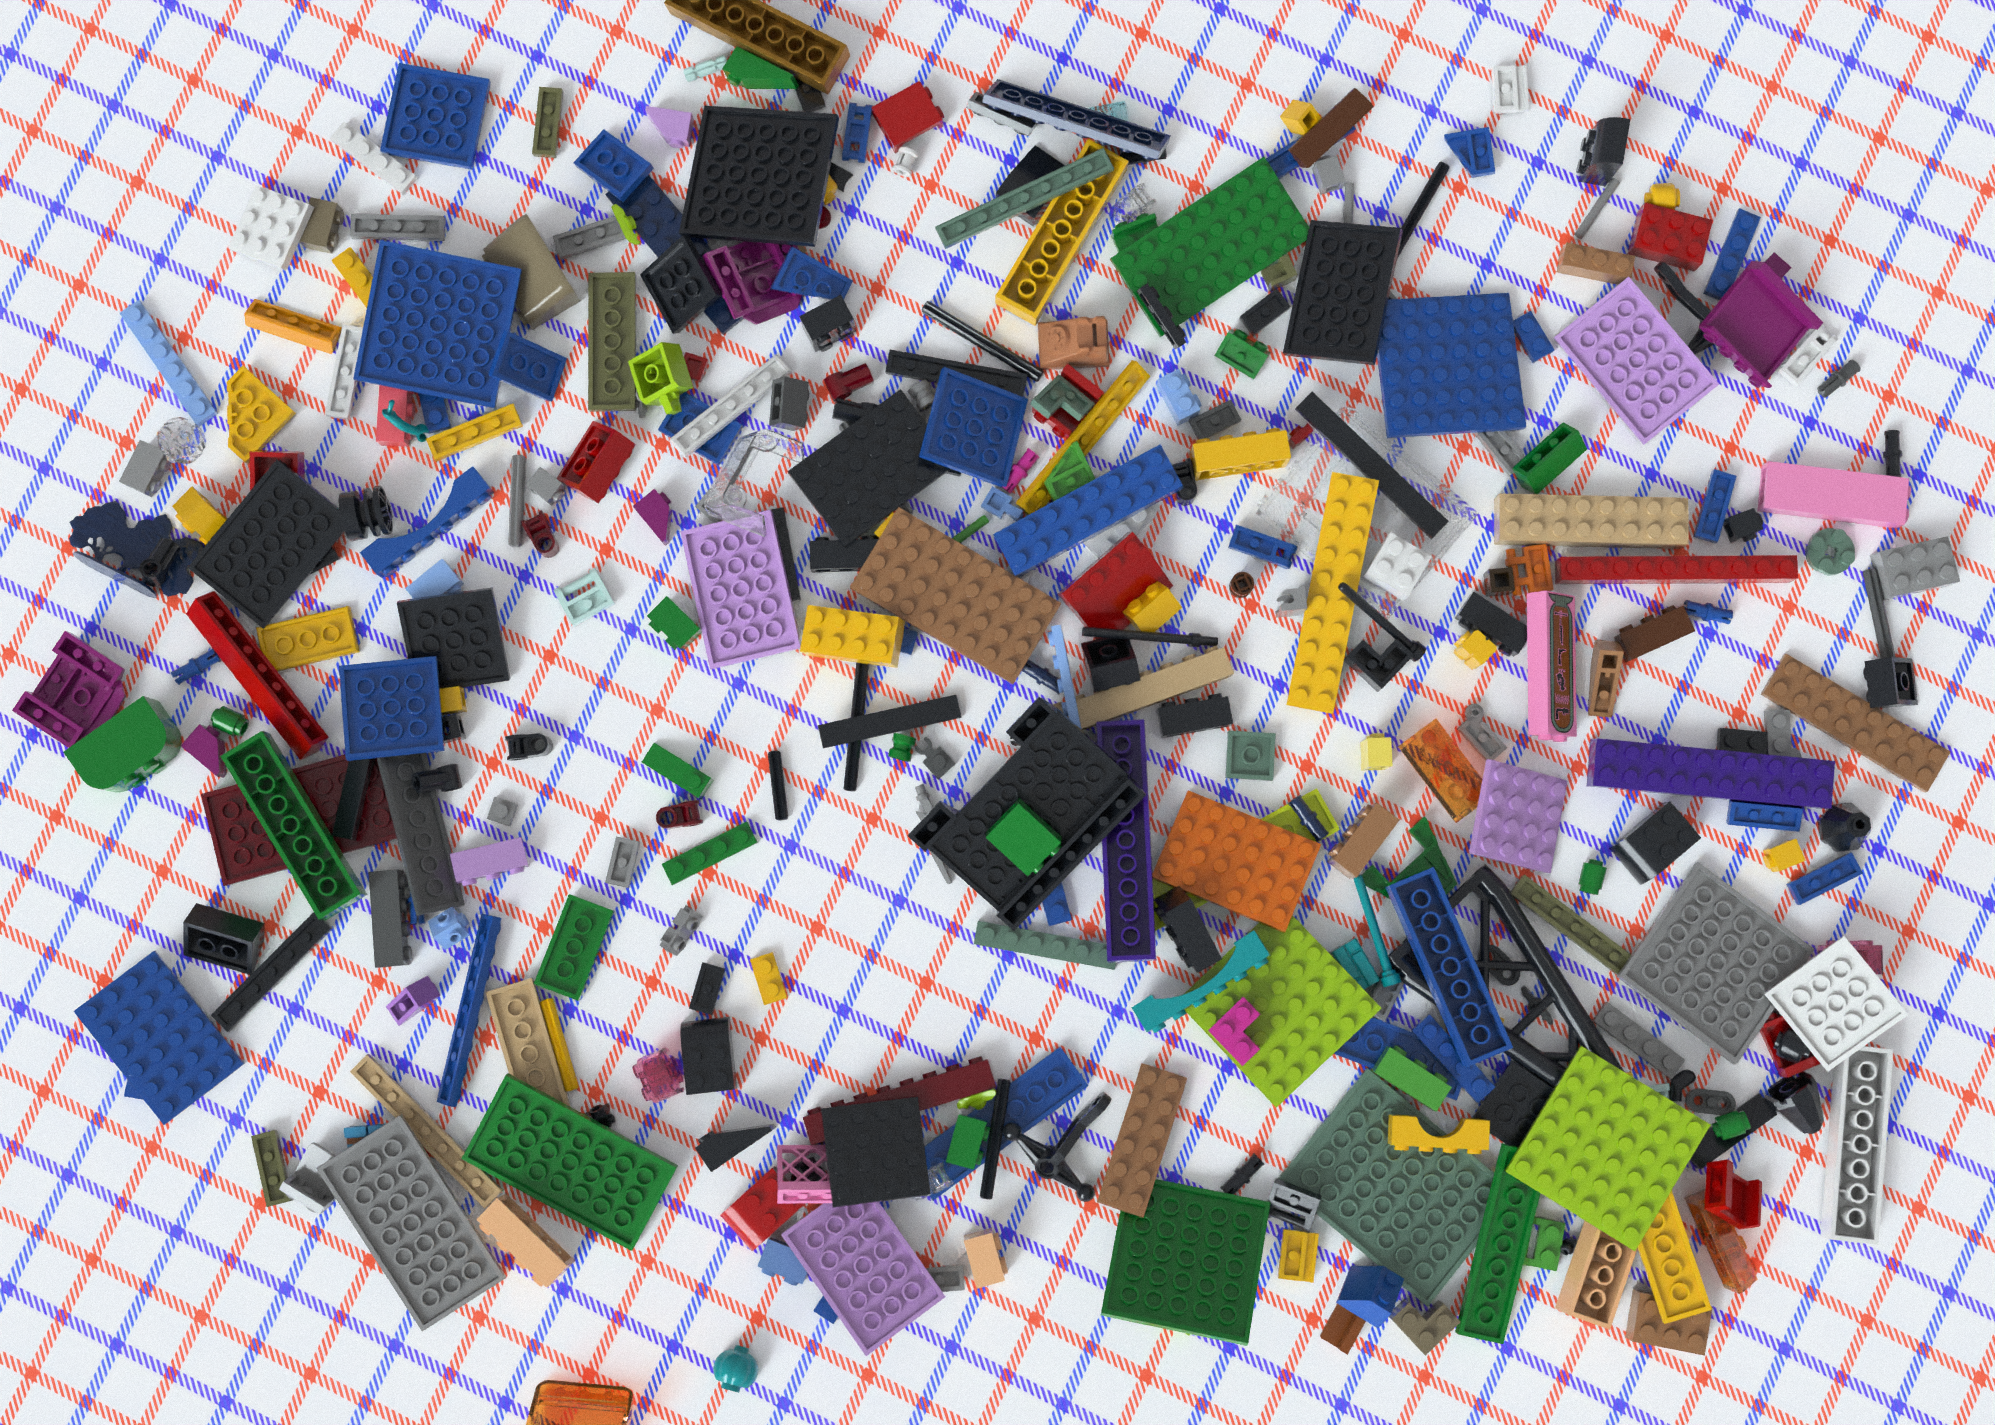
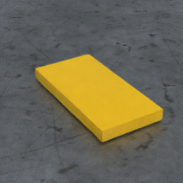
(309, 639)

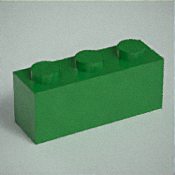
(1549, 458)

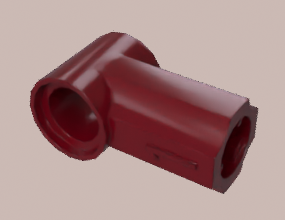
(843, 384)

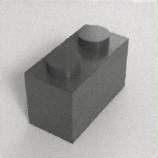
(789, 403)

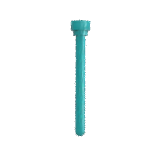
(1389, 975)

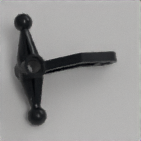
(1688, 300)
(1043, 1154)

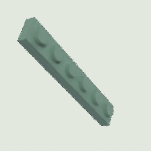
(1042, 945)

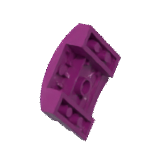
(745, 280)
(75, 693)

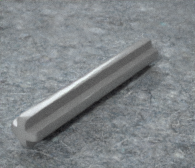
(516, 500)

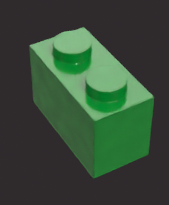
(674, 624)
(966, 1141)

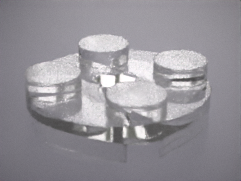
(173, 449)

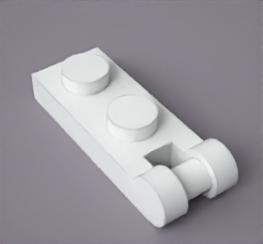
(1807, 355)

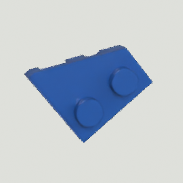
(1473, 150)

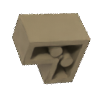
(1427, 1329)

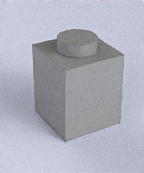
(1328, 174)
(546, 486)

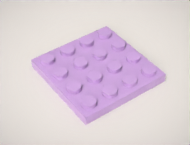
(1518, 816)

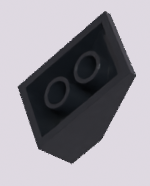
(1031, 167)
(724, 1145)

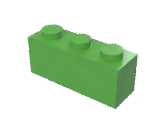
(1412, 1077)

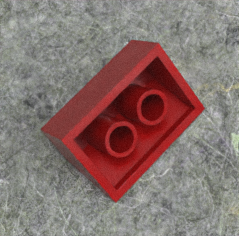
(596, 461)

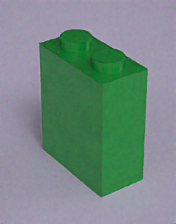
(1024, 837)

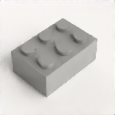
(1915, 568)

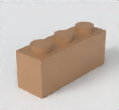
(1595, 263)

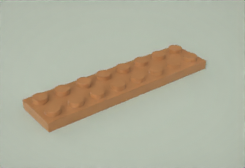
(1855, 723)

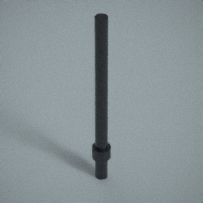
(1192, 639)

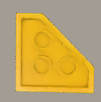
(253, 414)

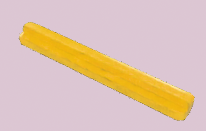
(559, 1044)

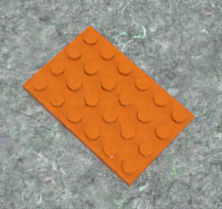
(1236, 861)

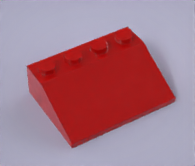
(1113, 582)

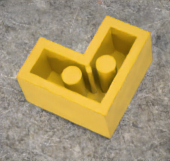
(198, 514)

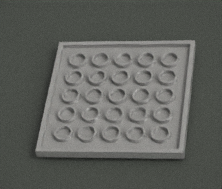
(1713, 962)

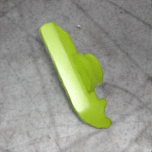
(626, 224)
(977, 1100)

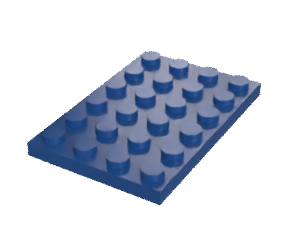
(159, 1037)

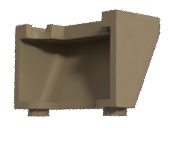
(543, 286)

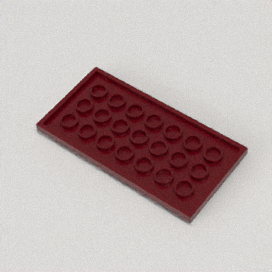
(245, 848)

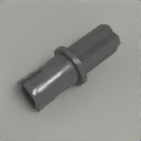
(1838, 378)

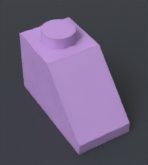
(672, 125)

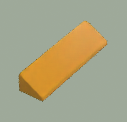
(292, 326)

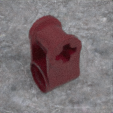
(539, 531)
(681, 815)

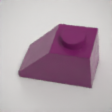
(656, 513)
(207, 748)

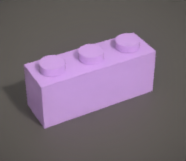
(489, 861)

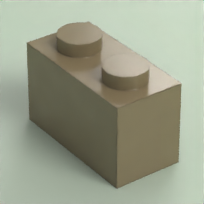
(323, 226)

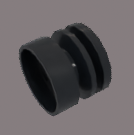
(360, 514)

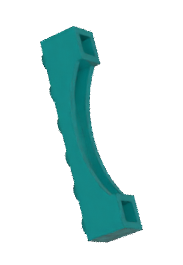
(1248, 953)

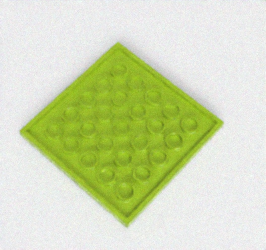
(1304, 1006)
(1607, 1148)

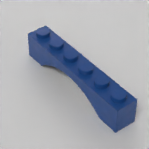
(466, 493)

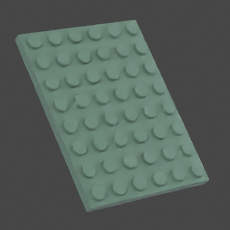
(1396, 1206)

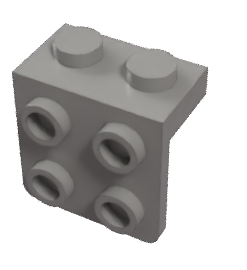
(306, 1182)

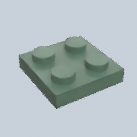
(1250, 755)

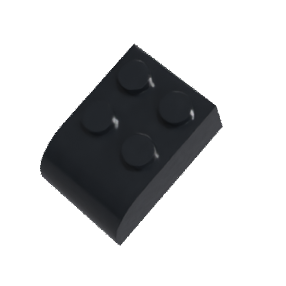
(1603, 151)
(1655, 842)
(708, 1055)

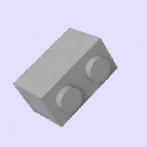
(145, 469)

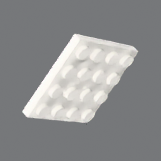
(1836, 1003)

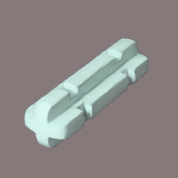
(704, 68)

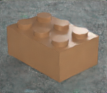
(1362, 840)
(1646, 1326)

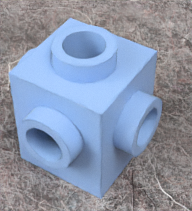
(449, 927)

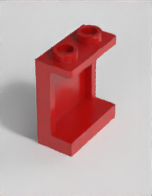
(907, 115)
(1061, 421)
(1769, 1033)
(1732, 1196)

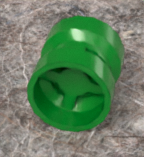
(901, 747)

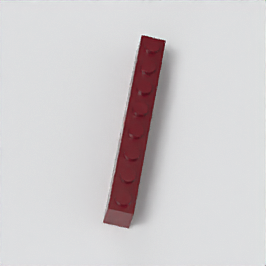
(931, 1091)

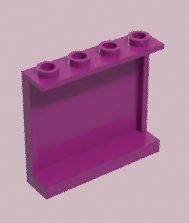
(1758, 323)

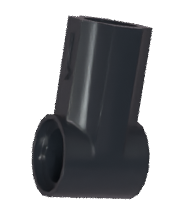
(851, 411)
(160, 560)
(442, 778)

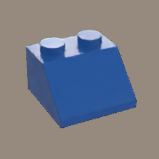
(1370, 1293)

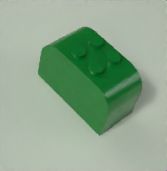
(127, 747)

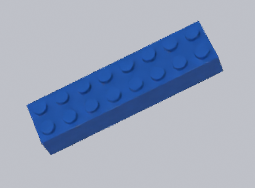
(1088, 511)
(1449, 967)

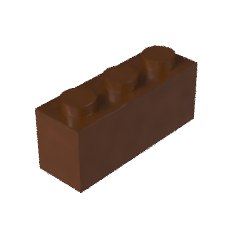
(1654, 632)

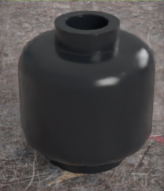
(1790, 1046)

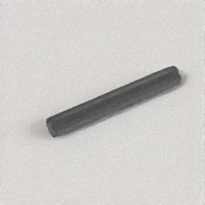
(1878, 613)

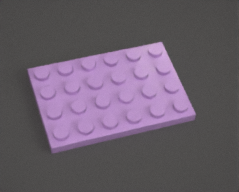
(1636, 361)
(740, 592)
(863, 1270)

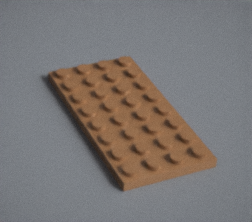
(955, 595)

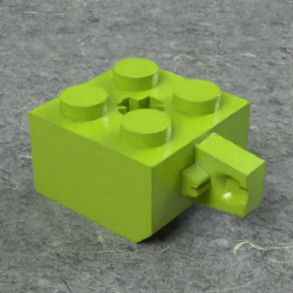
(661, 376)

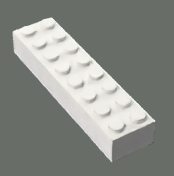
(1857, 1147)

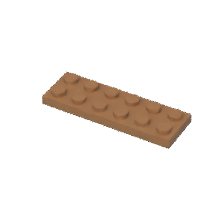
(1142, 1140)

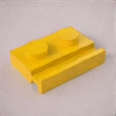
(1298, 1255)

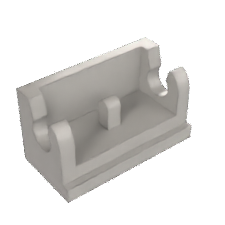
(1294, 604)

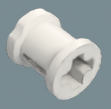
(905, 161)

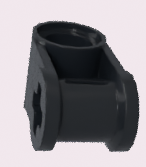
(1186, 475)
(523, 746)

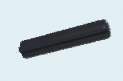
(778, 785)

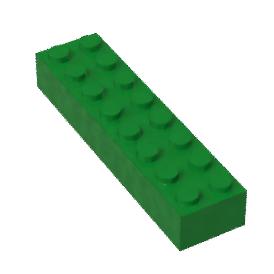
(293, 825)

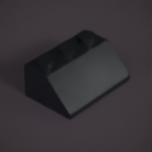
(222, 938)

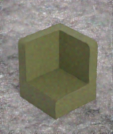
(1279, 273)

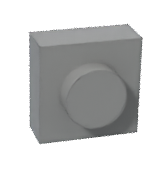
(502, 811)

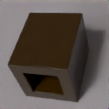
(1499, 582)

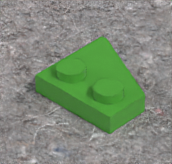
(1069, 473)

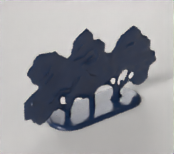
(133, 546)

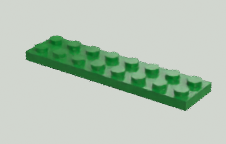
(1498, 1254)

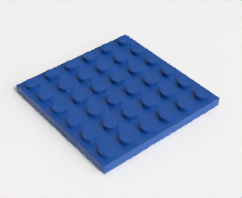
(436, 323)
(1450, 366)

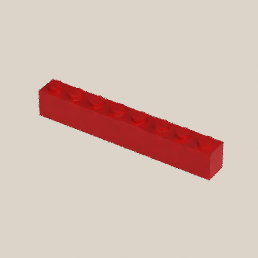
(257, 675)

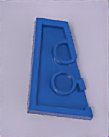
(809, 277)

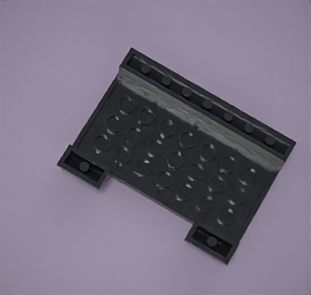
(1063, 781)

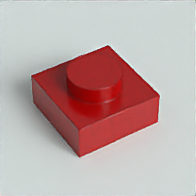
(696, 366)
(1299, 435)

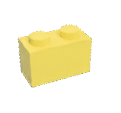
(1376, 752)

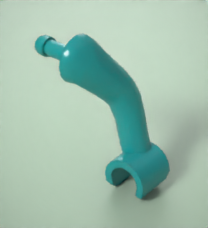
(393, 418)

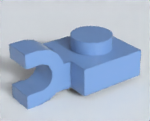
(999, 503)

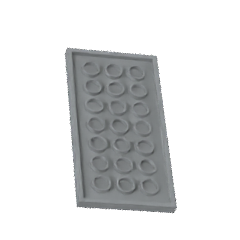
(411, 1222)

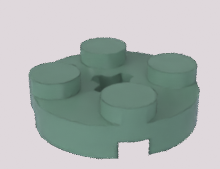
(1843, 555)

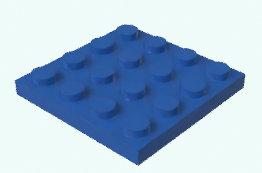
(435, 116)
(973, 427)
(391, 708)

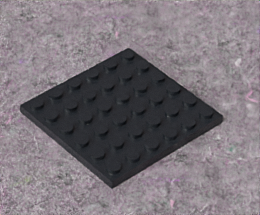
(759, 175)

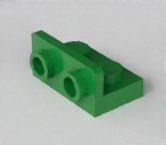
(1128, 233)
(1242, 353)

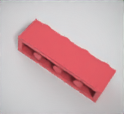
(386, 432)

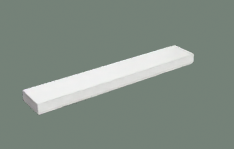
(729, 406)

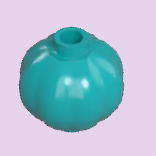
(735, 1369)

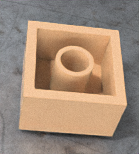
(984, 1257)

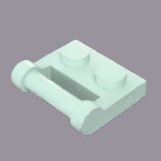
(589, 602)

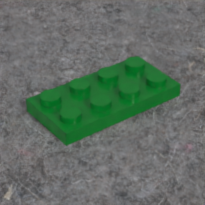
(574, 947)

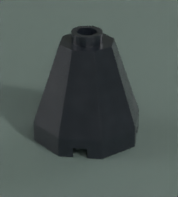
(1844, 827)
(1797, 1102)

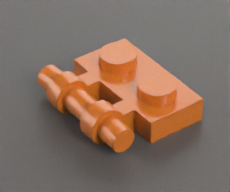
(1536, 567)

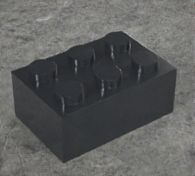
(1186, 929)

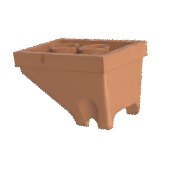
(1075, 342)

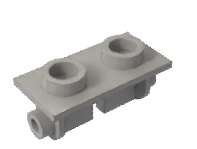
(675, 940)

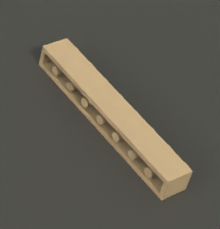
(1154, 687)

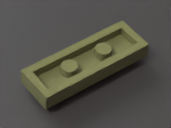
(547, 122)
(270, 1166)

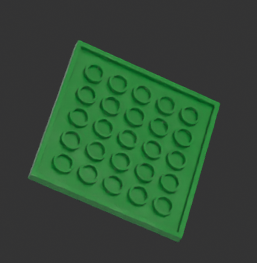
(1189, 1263)

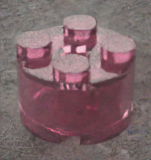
(658, 1076)

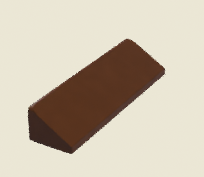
(1330, 128)

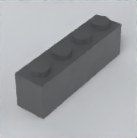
(389, 918)

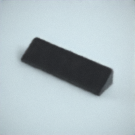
(352, 798)
(1711, 1147)

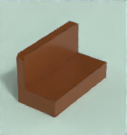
(1342, 1329)

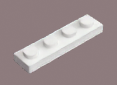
(370, 156)
(342, 385)

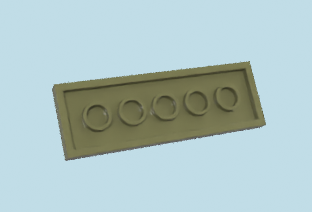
(611, 341)

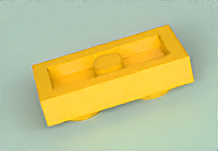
(768, 978)

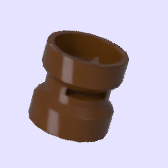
(1238, 587)

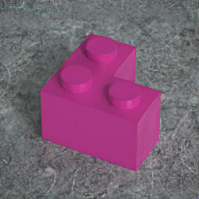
(1231, 1029)

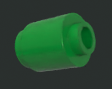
(229, 721)
(1592, 877)
(1730, 1125)

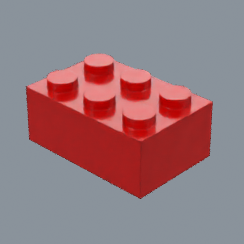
(1670, 237)

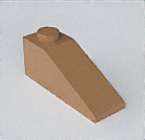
(1604, 677)

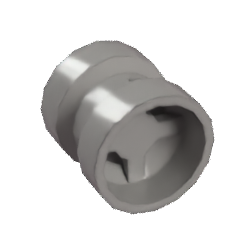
(922, 394)

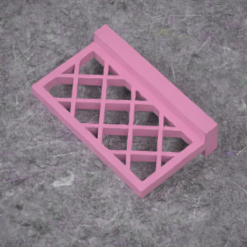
(802, 1189)

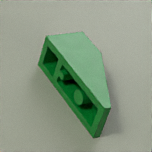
(755, 73)
(677, 771)

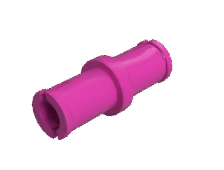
(1020, 470)

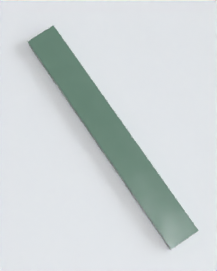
(1024, 198)

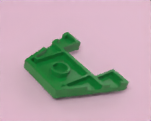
(1427, 859)

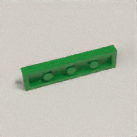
(709, 853)

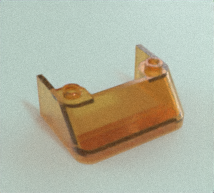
(580, 1404)

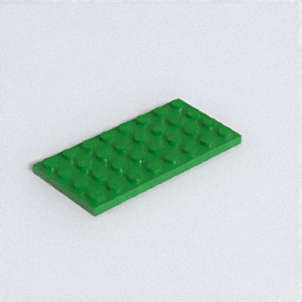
(1214, 244)
(569, 1162)

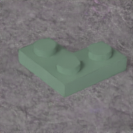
(1062, 394)

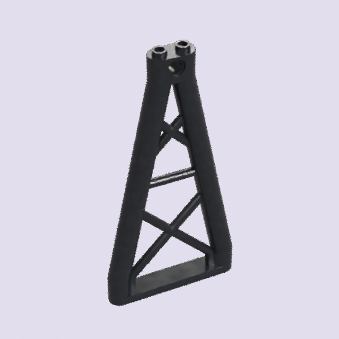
(1581, 1029)

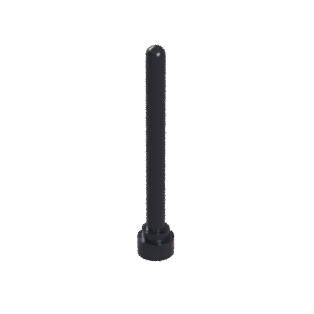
(1414, 646)

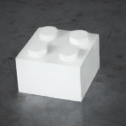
(1397, 566)

